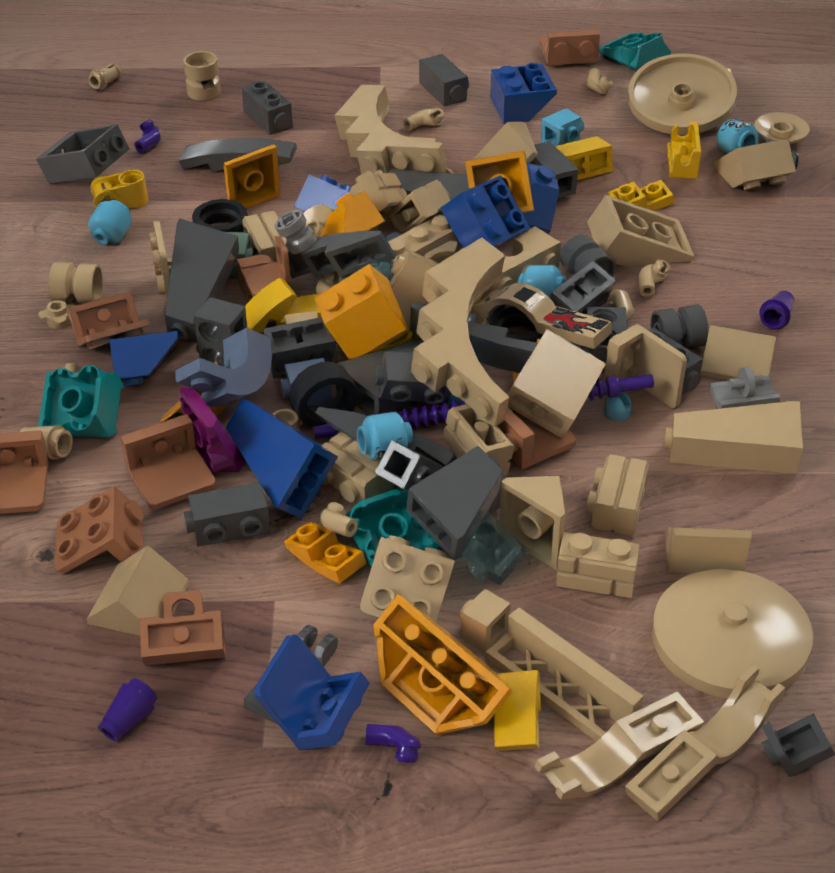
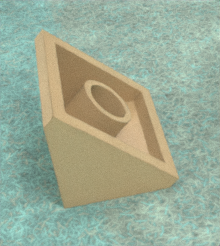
(509, 139)
(734, 349)
(535, 514)
(706, 549)
(136, 592)

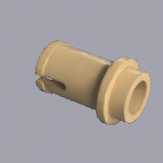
(100, 78)

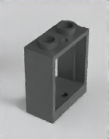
(84, 155)

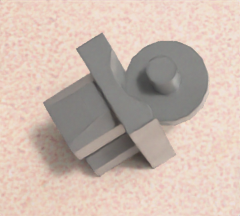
(744, 390)

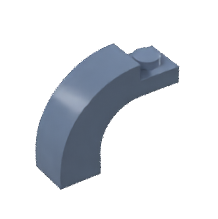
(244, 370)

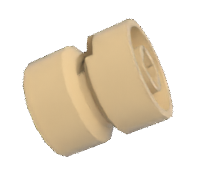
(202, 75)
(69, 282)

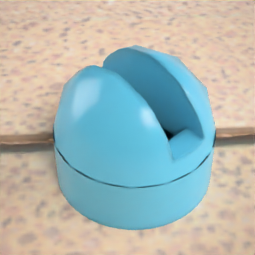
(618, 407)

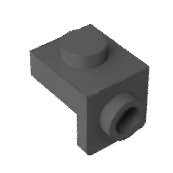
(797, 745)

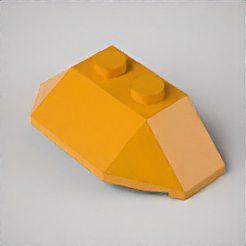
(434, 671)

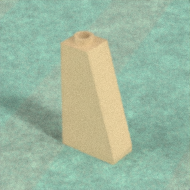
(739, 437)

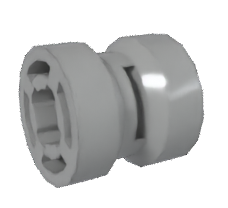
(294, 229)

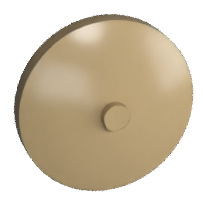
(681, 92)
(723, 622)

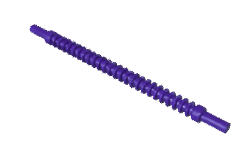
(611, 387)

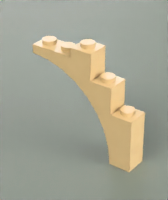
(377, 145)
(447, 353)

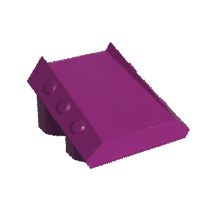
(210, 436)

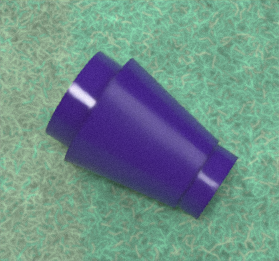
(777, 310)
(127, 709)

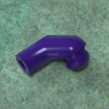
(150, 137)
(394, 736)

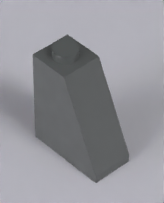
(456, 499)

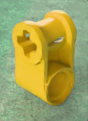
(124, 187)

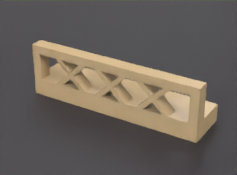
(577, 671)

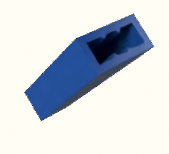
(280, 457)

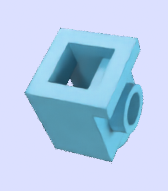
(565, 126)

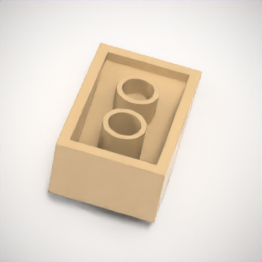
(637, 234)

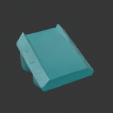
(635, 49)
(81, 401)
(387, 516)

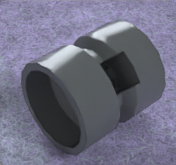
(581, 251)
(685, 326)

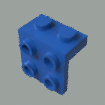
(306, 698)

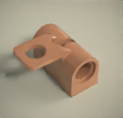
(261, 270)
(182, 637)

